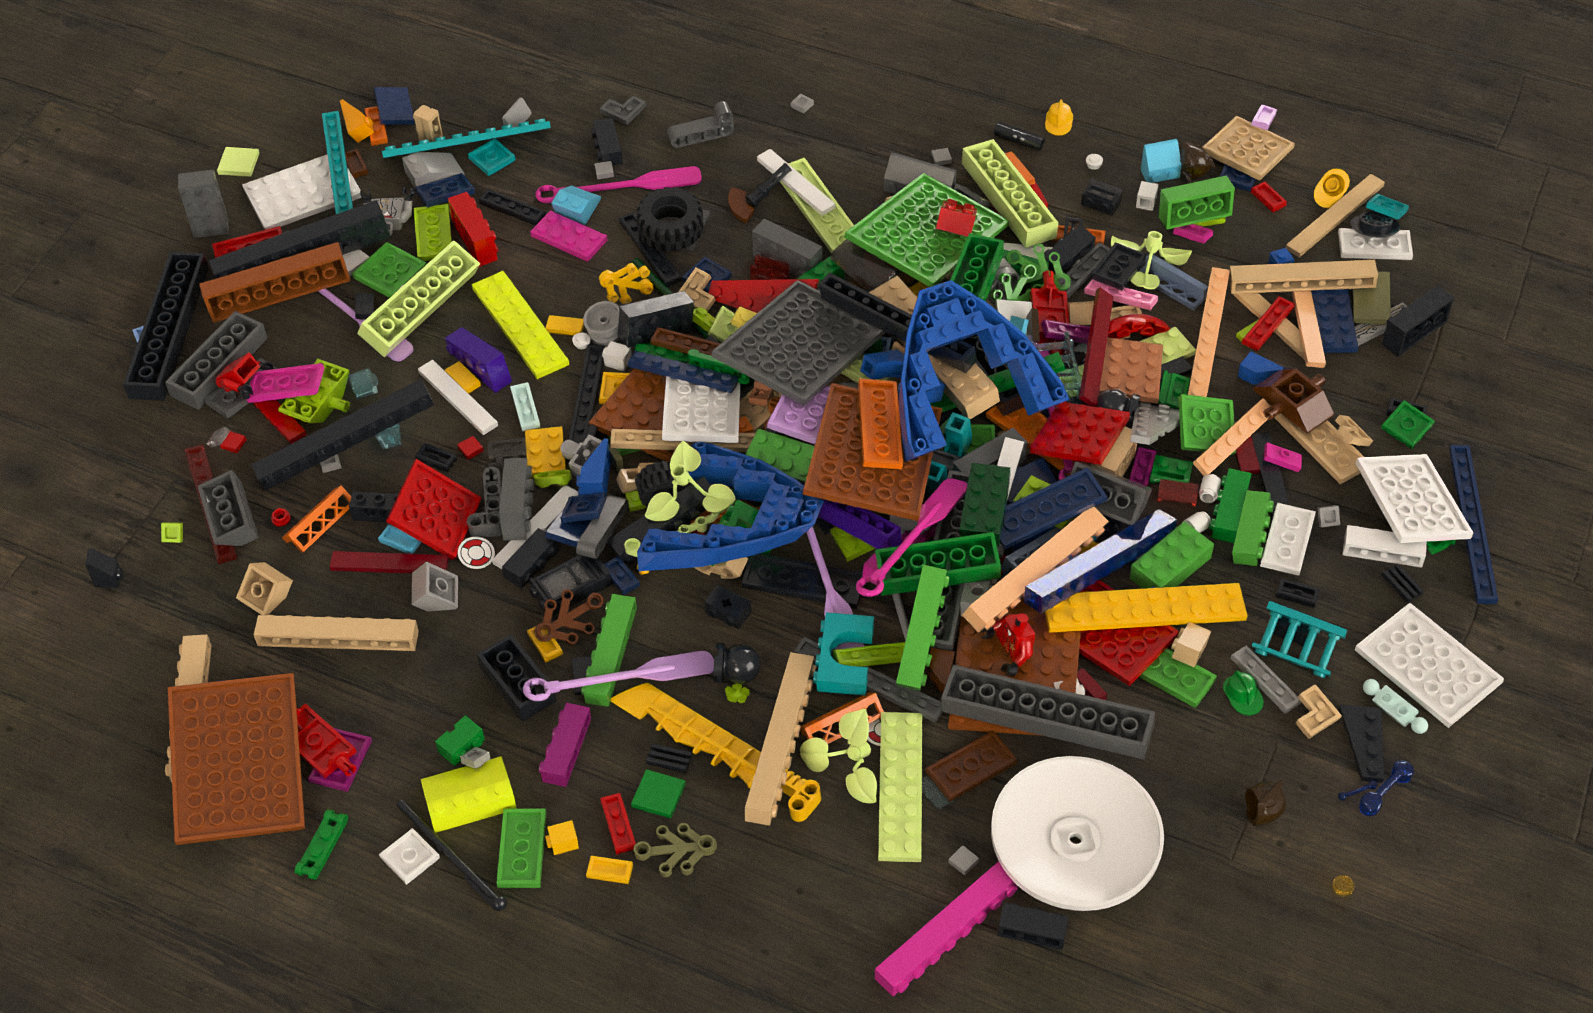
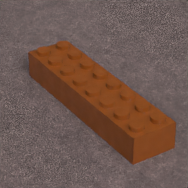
(275, 282)

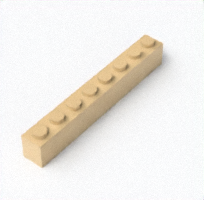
(1303, 276)
(336, 632)
(192, 669)

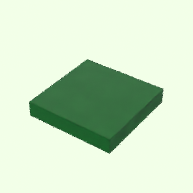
(1407, 424)
(658, 793)

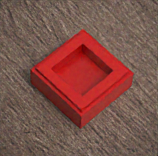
(233, 442)
(470, 447)

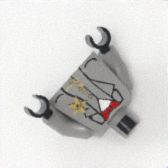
(395, 210)

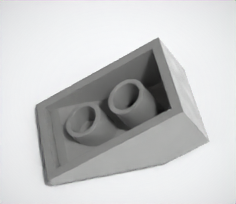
(430, 167)

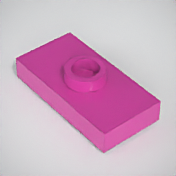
(1194, 232)
(1282, 457)

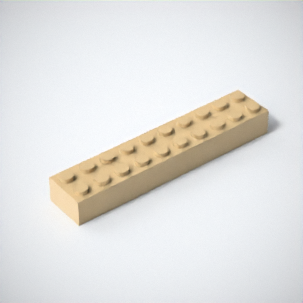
(969, 391)

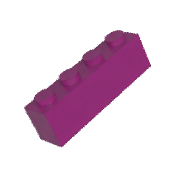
(565, 744)

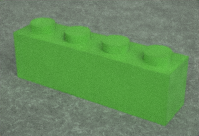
(1252, 527)

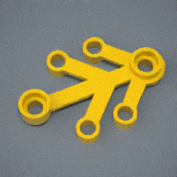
(610, 278)

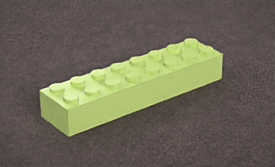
(1009, 193)
(418, 298)

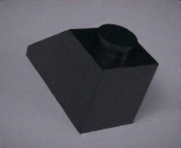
(103, 569)

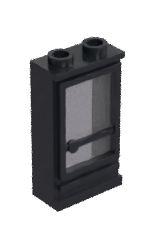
(579, 574)

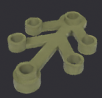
(678, 848)

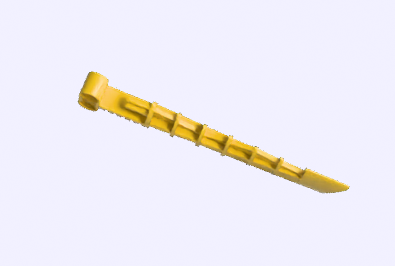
(703, 735)

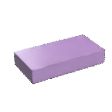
(1264, 117)

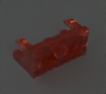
(768, 269)
(1178, 492)

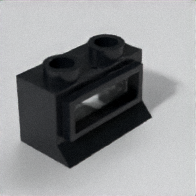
(1102, 196)

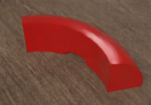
(1142, 323)

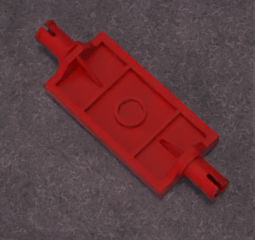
(1051, 306)
(322, 745)

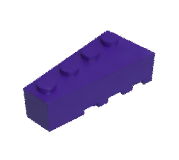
(479, 358)

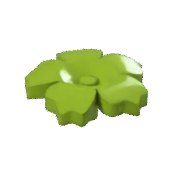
(737, 693)

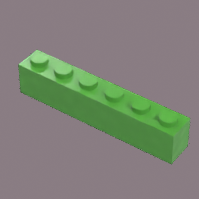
(921, 628)
(610, 647)

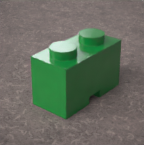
(460, 740)

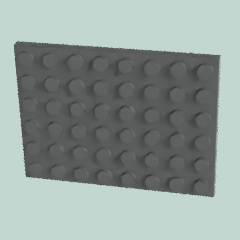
(797, 343)

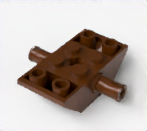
(1296, 398)

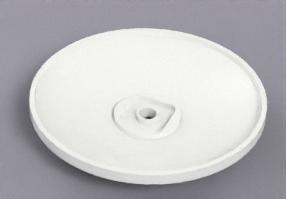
(1082, 800)

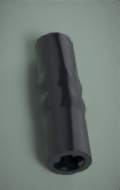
(1019, 136)

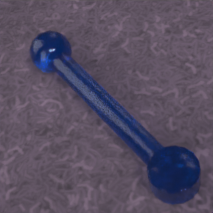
(1372, 785)

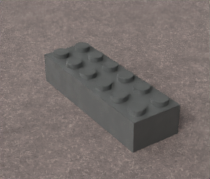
(198, 374)

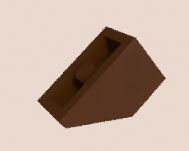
(940, 667)

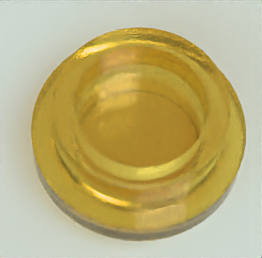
(1343, 885)

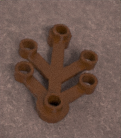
(566, 619)

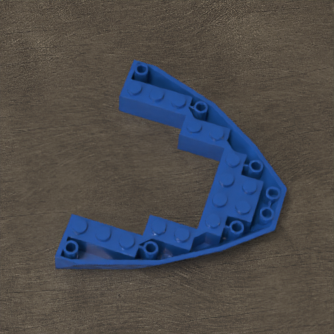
(949, 315)
(780, 520)

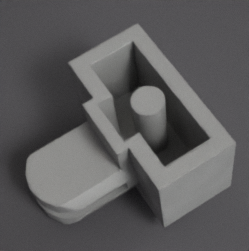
(579, 453)

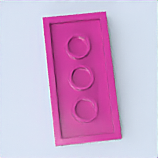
(569, 236)
(286, 382)

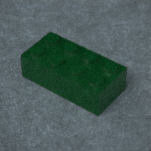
(985, 500)

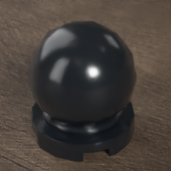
(1118, 400)
(737, 663)

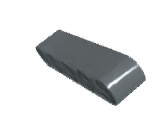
(601, 529)

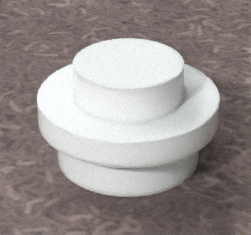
(1094, 161)
(581, 340)

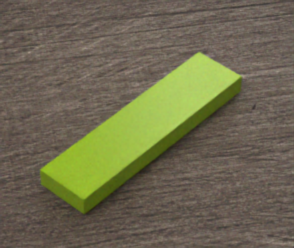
(870, 655)

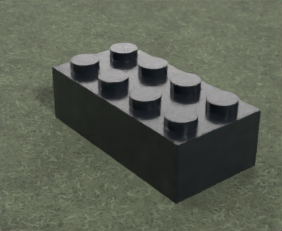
(640, 319)
(1417, 320)
(508, 670)

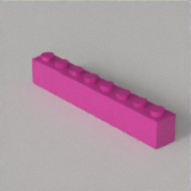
(944, 930)

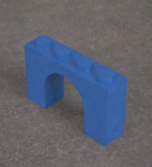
(890, 364)

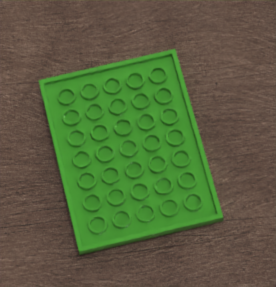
(906, 232)

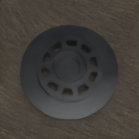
(1375, 225)

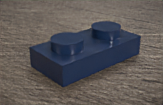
(621, 576)

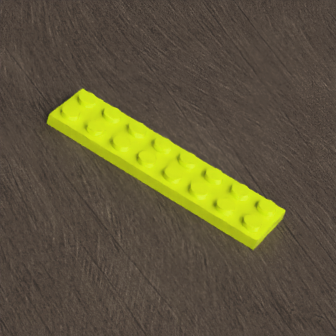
(520, 325)

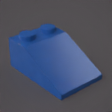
(595, 471)

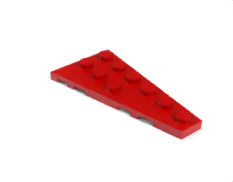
(752, 293)

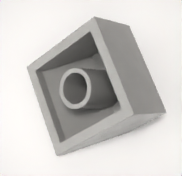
(434, 588)

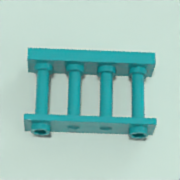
(1296, 619)

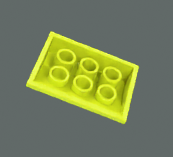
(468, 794)

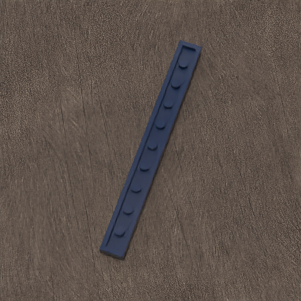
(1470, 507)

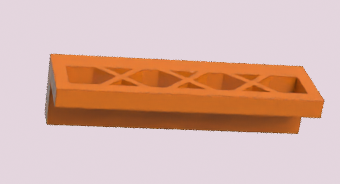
(313, 516)
(835, 715)

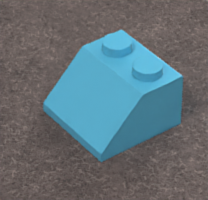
(1161, 161)
(575, 204)

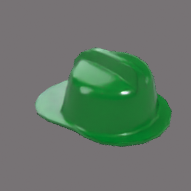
(1243, 693)

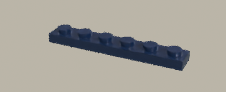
(683, 371)

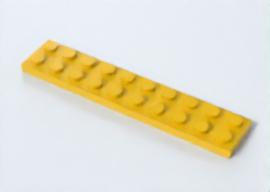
(1148, 608)

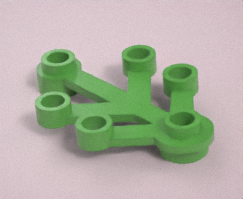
(1042, 268)
(1014, 295)

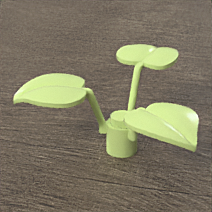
(1152, 244)
(685, 460)
(855, 728)

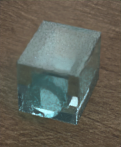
(363, 383)

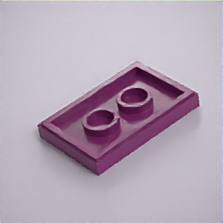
(338, 779)

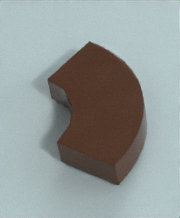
(739, 206)

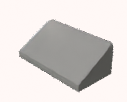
(517, 113)

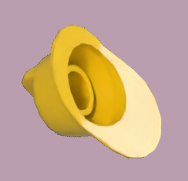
(1059, 119)
(1331, 188)

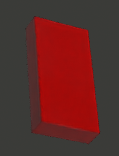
(1268, 196)

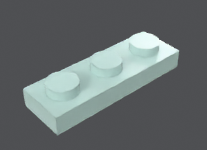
(525, 406)

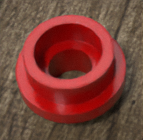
(280, 517)

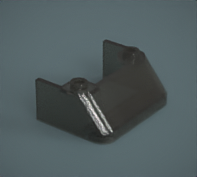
(865, 267)

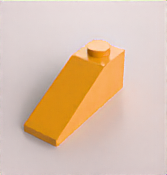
(356, 122)

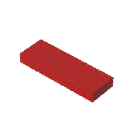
(618, 823)

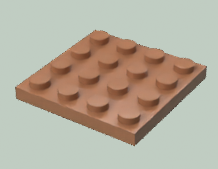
(1132, 368)

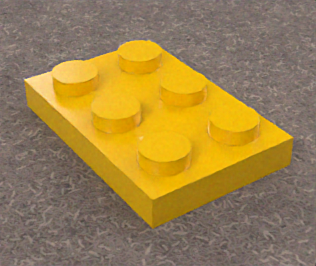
(544, 449)

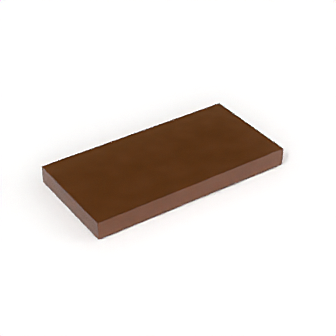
(971, 766)

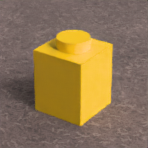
(562, 837)

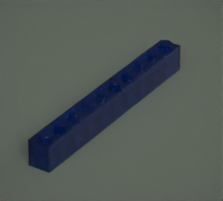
(1098, 561)

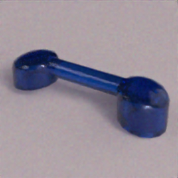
(1372, 801)

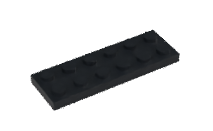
(799, 579)

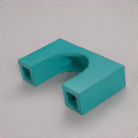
(958, 440)
(837, 630)

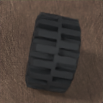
(653, 480)

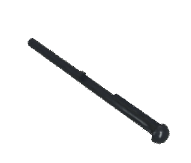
(496, 902)

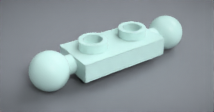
(1395, 706)

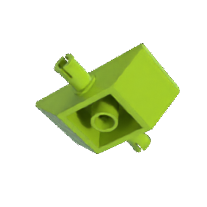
(329, 396)

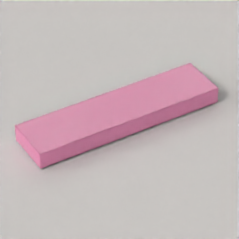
(1127, 296)

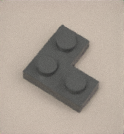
(623, 113)

